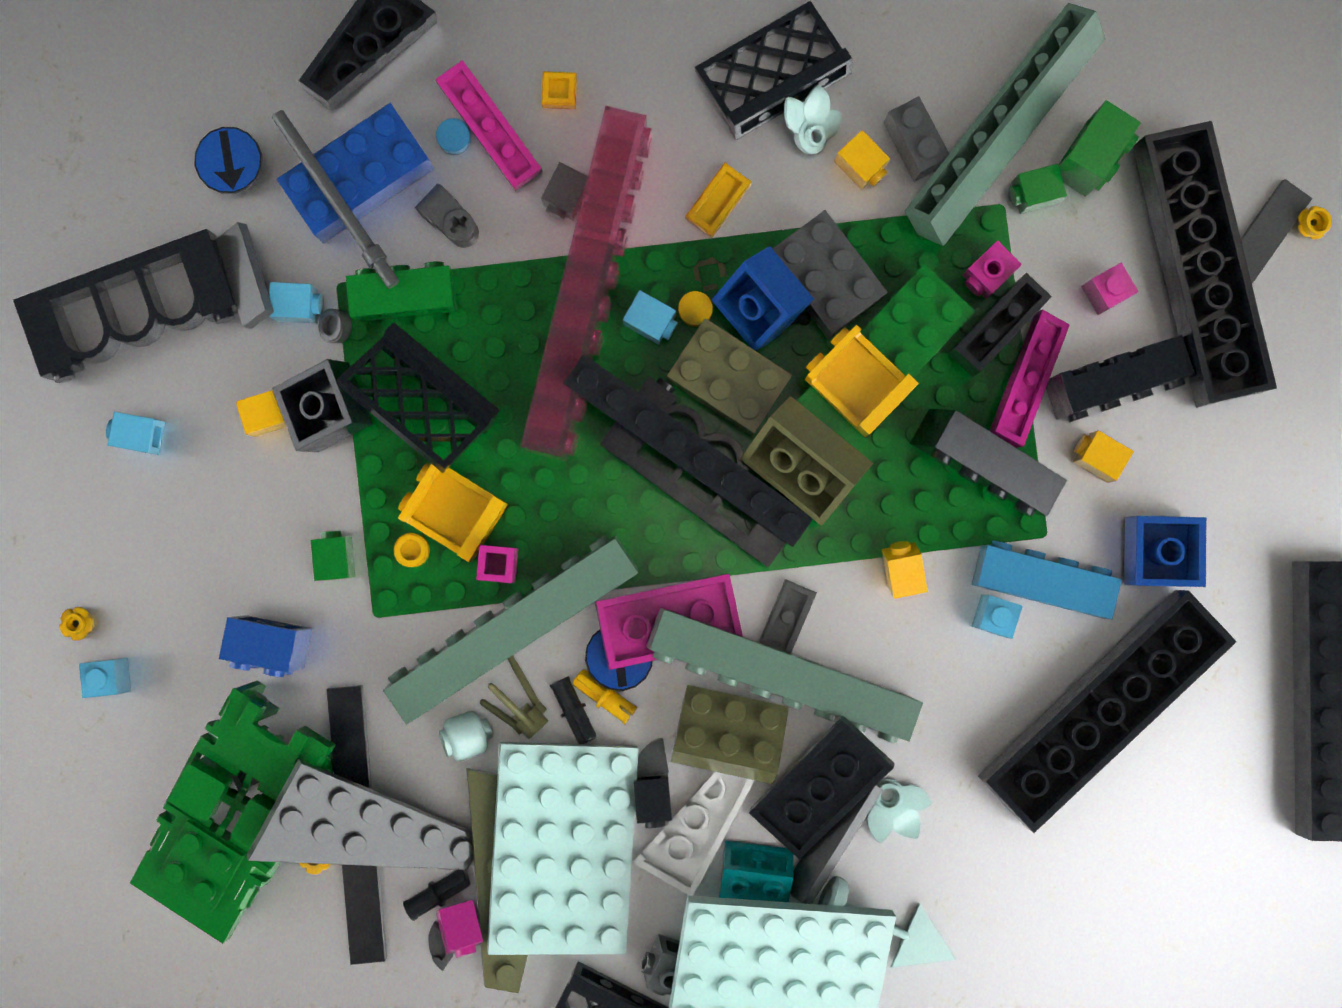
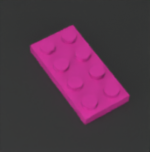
(630, 618)

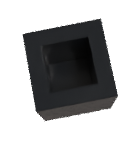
(652, 800)

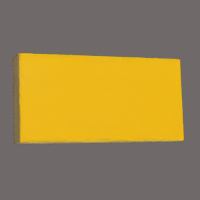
(718, 200)

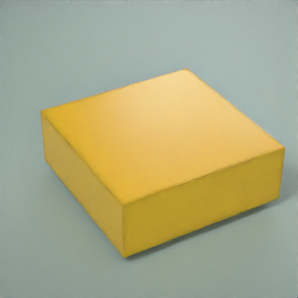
(559, 90)

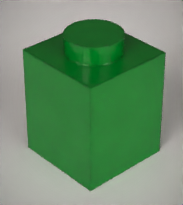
(1037, 189)
(332, 556)

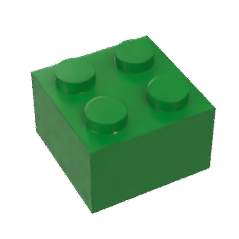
(1098, 148)

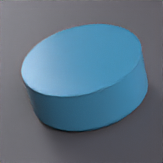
(453, 136)

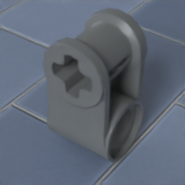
(446, 214)

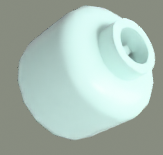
(465, 736)

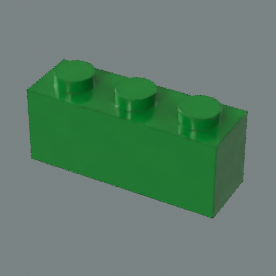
(417, 294)

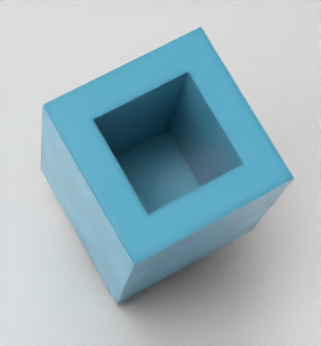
(295, 302)
(650, 318)
(135, 433)
(997, 616)
(105, 677)

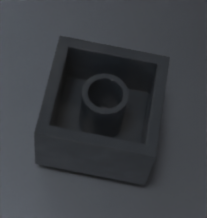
(318, 409)

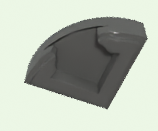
(652, 759)
(437, 948)

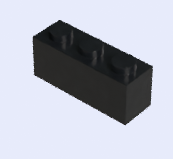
(999, 325)

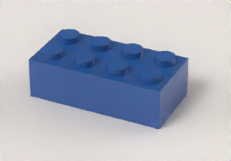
(366, 168)

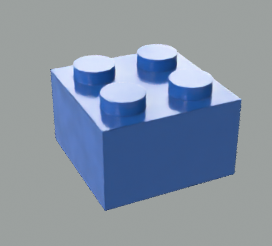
(762, 298)
(1165, 551)
(265, 644)

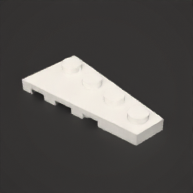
(694, 835)

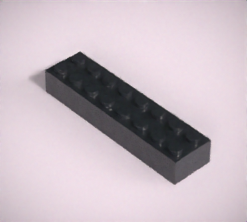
(1204, 263)
(1317, 698)
(1107, 709)

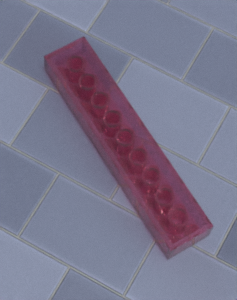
(586, 280)

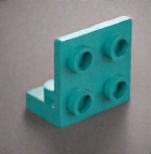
(756, 872)

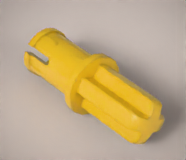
(603, 697)

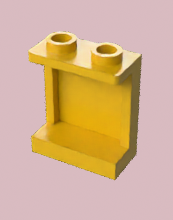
(859, 380)
(452, 510)

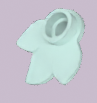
(812, 117)
(899, 812)

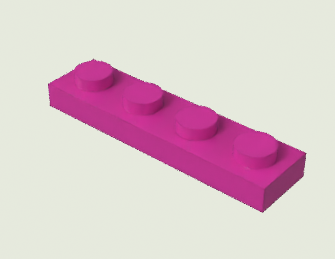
(489, 125)
(1029, 378)

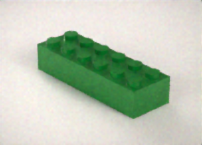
(906, 333)

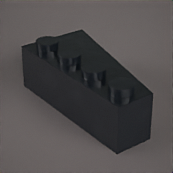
(1119, 377)

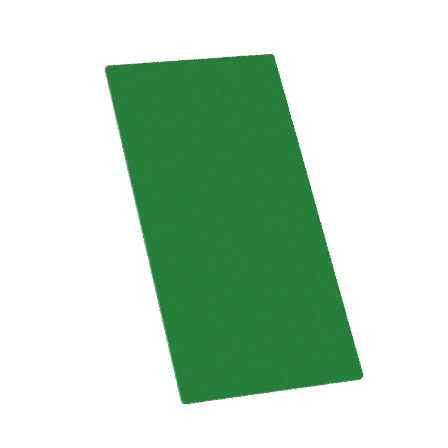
(566, 506)

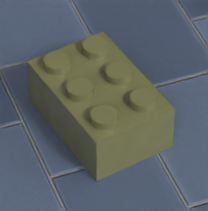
(728, 377)
(805, 460)
(730, 734)

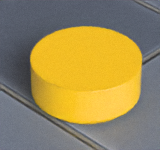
(695, 308)
(411, 550)

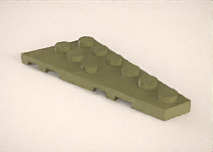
(499, 971)

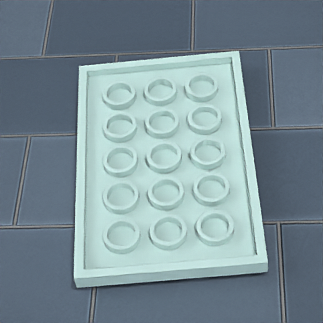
(562, 849)
(780, 955)

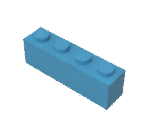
(1046, 581)

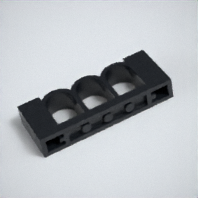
(49, 329)
(625, 446)

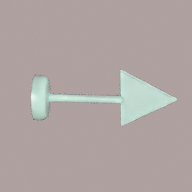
(920, 941)

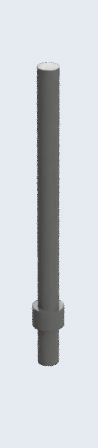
(372, 253)

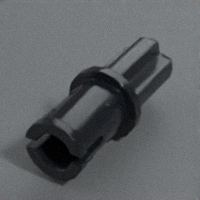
(573, 710)
(436, 894)

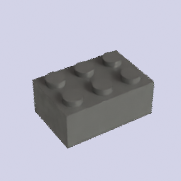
(831, 274)

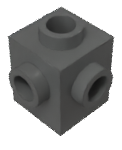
(660, 965)

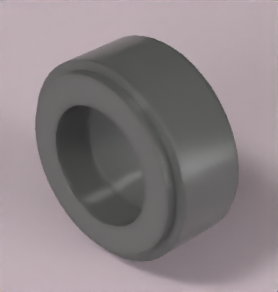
(334, 325)

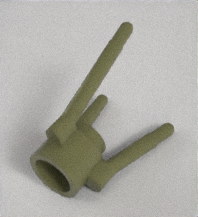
(527, 718)

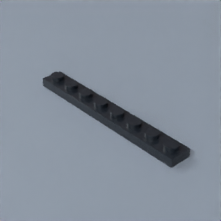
(687, 450)

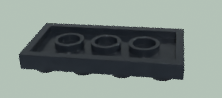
(821, 787)

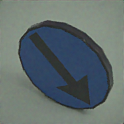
(228, 160)
(615, 679)

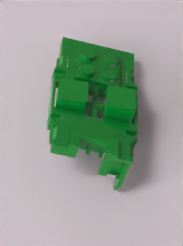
(199, 864)

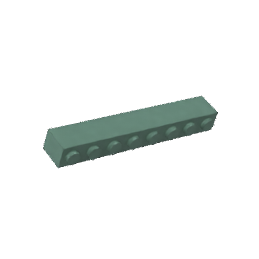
(1005, 124)
(510, 629)
(783, 674)

